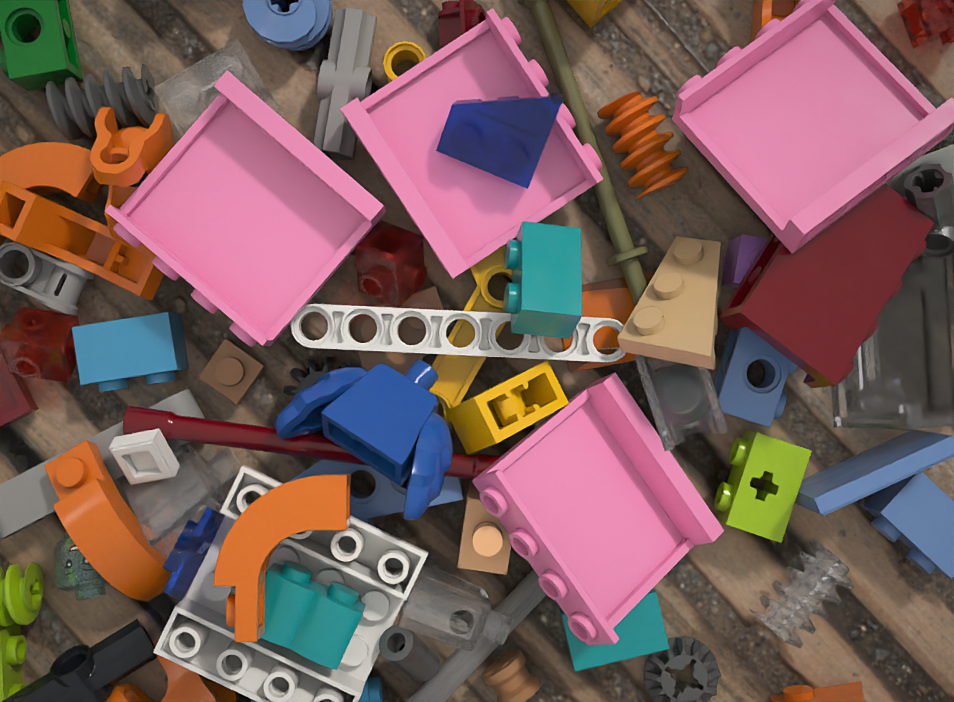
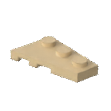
(679, 306)

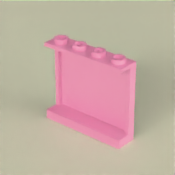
(808, 120)
(454, 204)
(248, 214)
(596, 507)

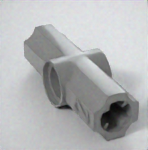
(343, 79)

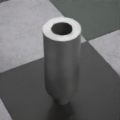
(409, 653)

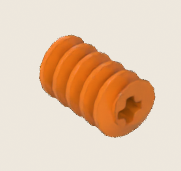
(642, 143)

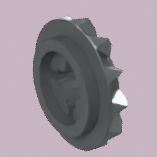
(681, 653)

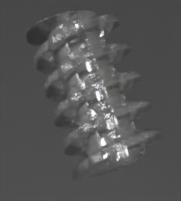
(804, 594)

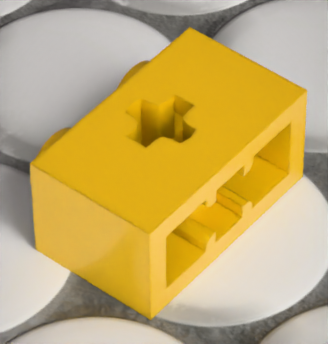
(507, 407)

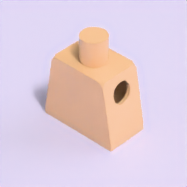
(483, 538)

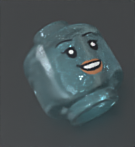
(75, 573)

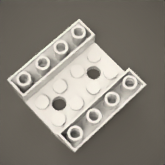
(359, 557)

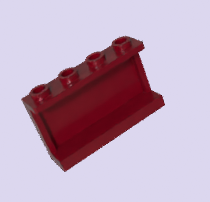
(831, 289)

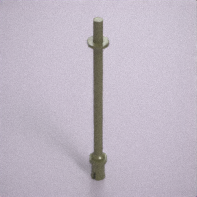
(626, 254)

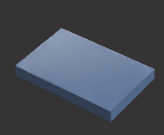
(874, 470)

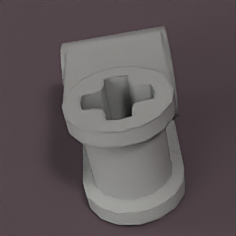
(47, 279)

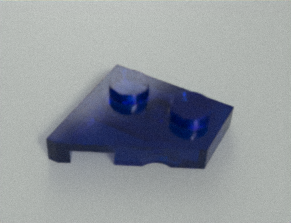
(501, 134)
(190, 552)

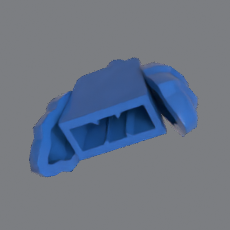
(381, 421)

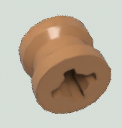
(511, 678)

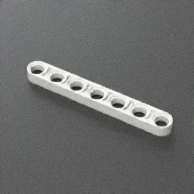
(436, 342)

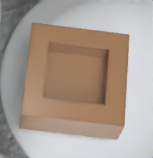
(232, 371)

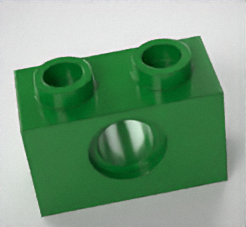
(47, 58)

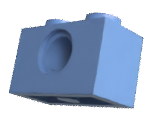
(733, 389)

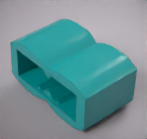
(309, 615)

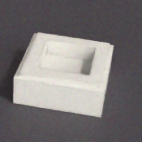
(144, 456)

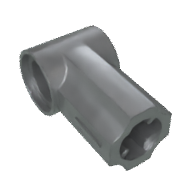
(933, 194)

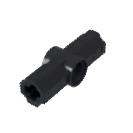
(91, 672)

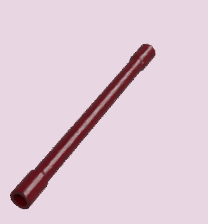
(267, 440)

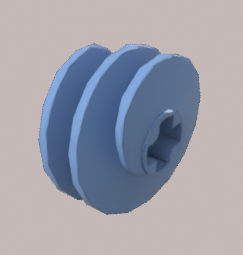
(292, 30)

